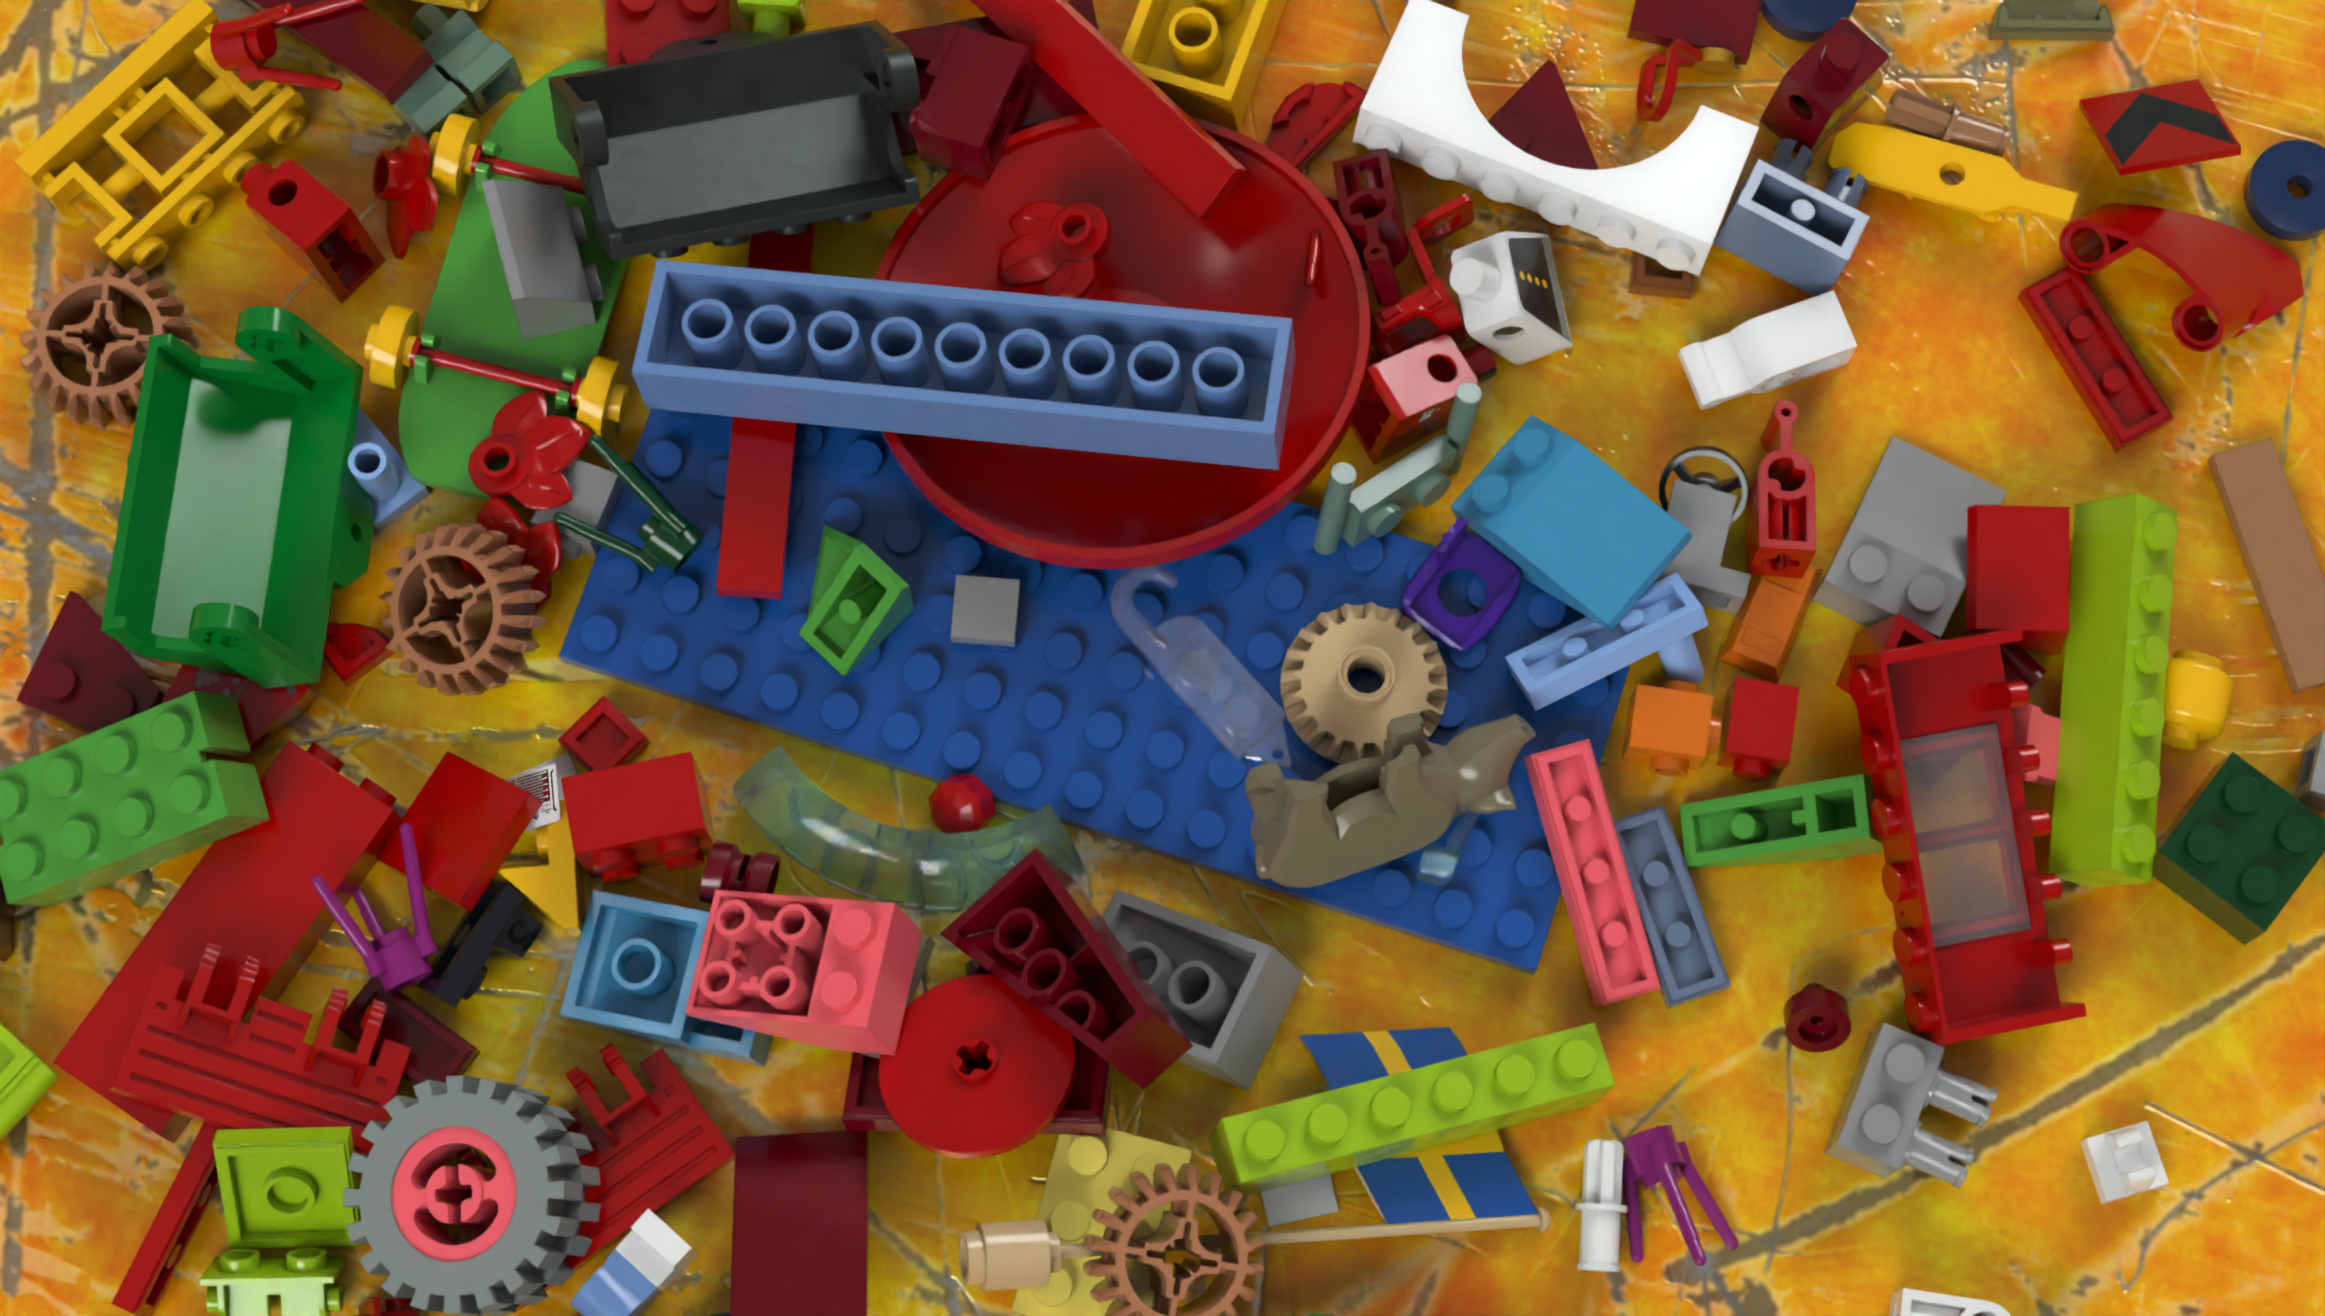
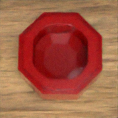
(961, 804)

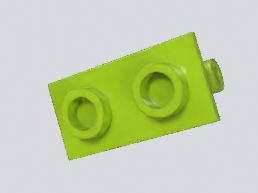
(300, 1279)

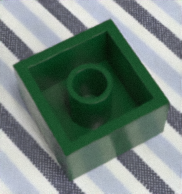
(2239, 848)

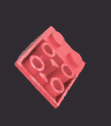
(807, 969)

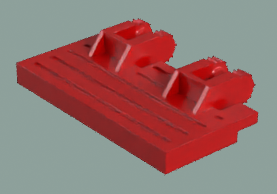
(256, 1071)
(644, 1149)

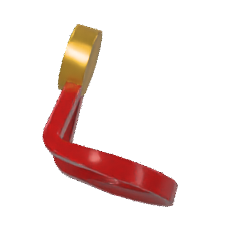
(1679, 54)

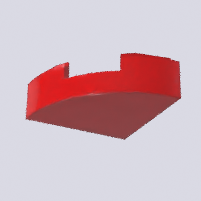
(354, 650)

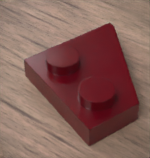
(1544, 122)
(86, 674)

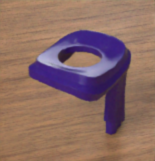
(1463, 552)

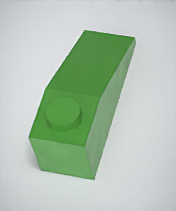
(1782, 825)

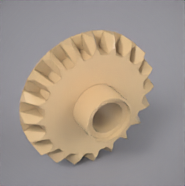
(1335, 716)

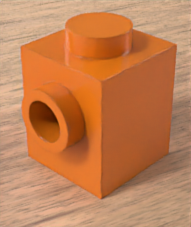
(1670, 728)

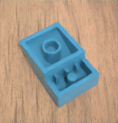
(638, 974)

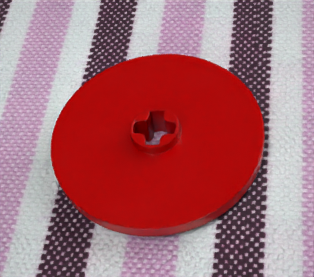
(989, 1109)

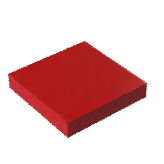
(462, 829)

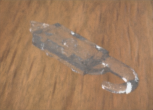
(1204, 674)

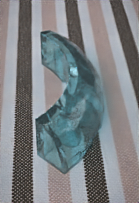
(885, 861)

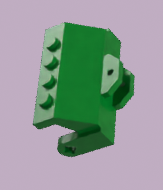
(240, 503)

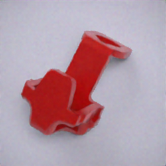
(1432, 301)

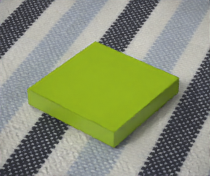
(286, 1186)

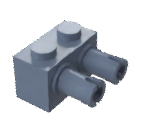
(1792, 225)

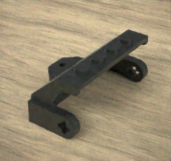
(739, 136)

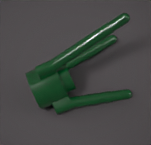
(667, 533)

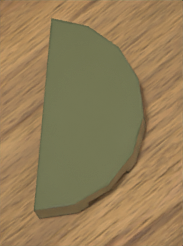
(2052, 21)

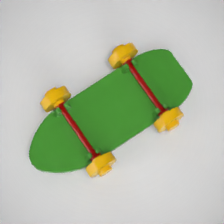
(471, 342)

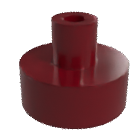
(1817, 1019)

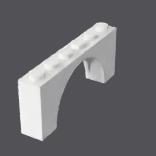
(1654, 207)

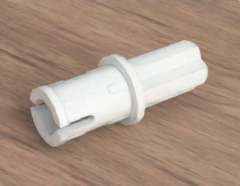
(1601, 1206)

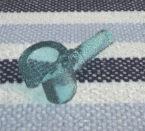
(1439, 863)

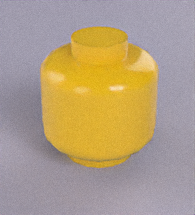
(2195, 699)

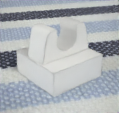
(2124, 1162)

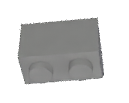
(542, 257)

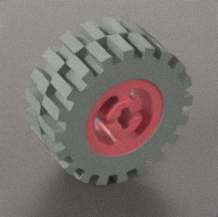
(529, 1201)

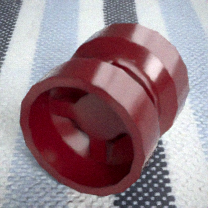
(737, 871)

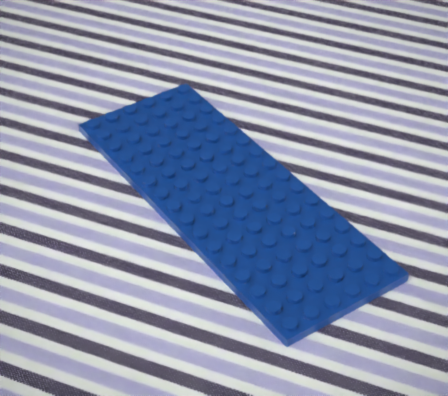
(1075, 703)

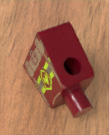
(1834, 81)

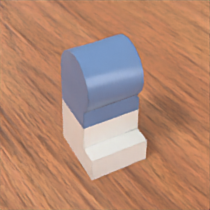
(635, 1270)

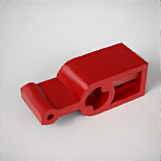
(1781, 503)

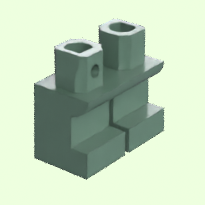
(464, 71)

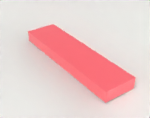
(1592, 873)

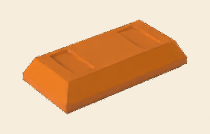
(1769, 623)

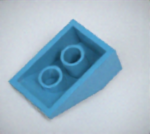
(1570, 523)

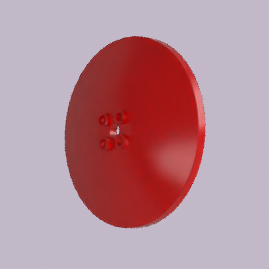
(1244, 260)

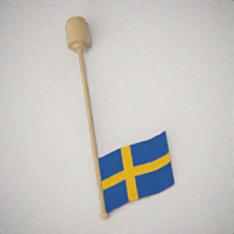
(1417, 1193)

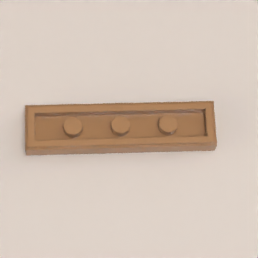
(2276, 557)

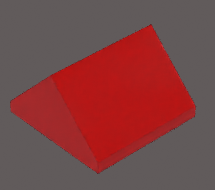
(2019, 573)

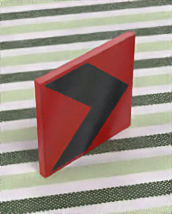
(2159, 127)

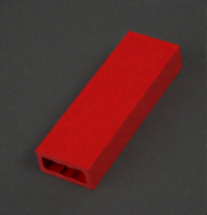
(251, 901)

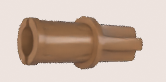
(1946, 123)

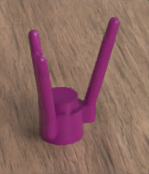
(395, 955)
(1660, 1163)

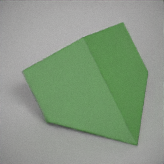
(852, 601)

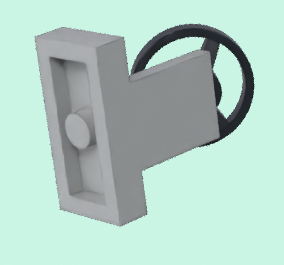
(1707, 511)

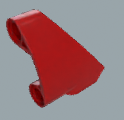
(2225, 267)

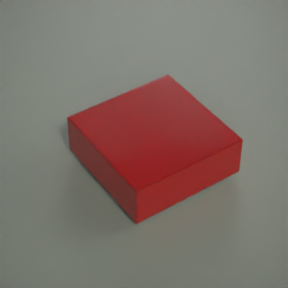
(603, 738)

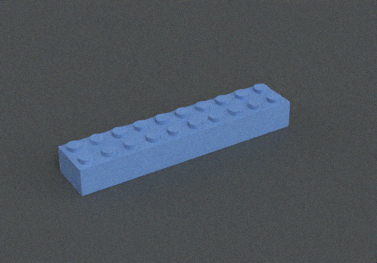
(967, 363)

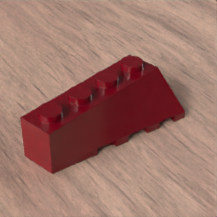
(1062, 958)

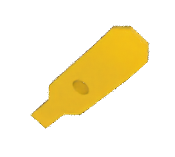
(1914, 167)

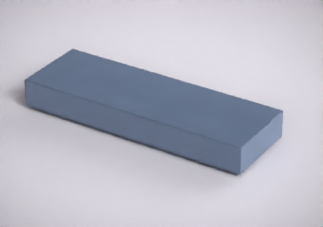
(1670, 909)

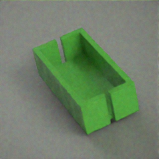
(125, 799)

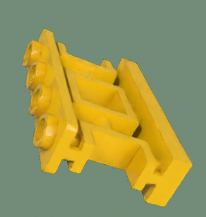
(133, 101)

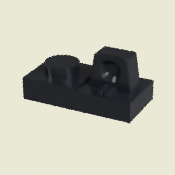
(495, 921)

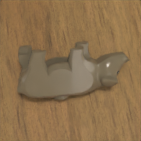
(1379, 804)

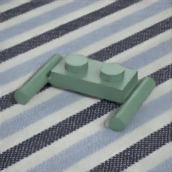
(1412, 481)

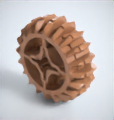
(61, 336)
(492, 624)
(1178, 1225)

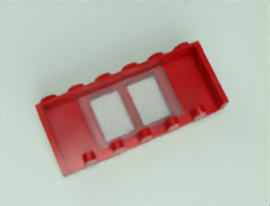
(1959, 838)

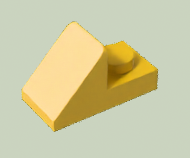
(555, 887)

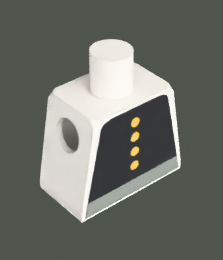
(1511, 295)

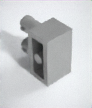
(1883, 1104)

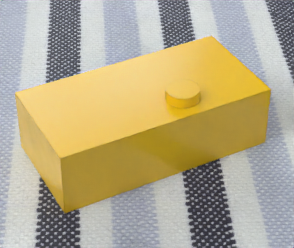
(1204, 52)

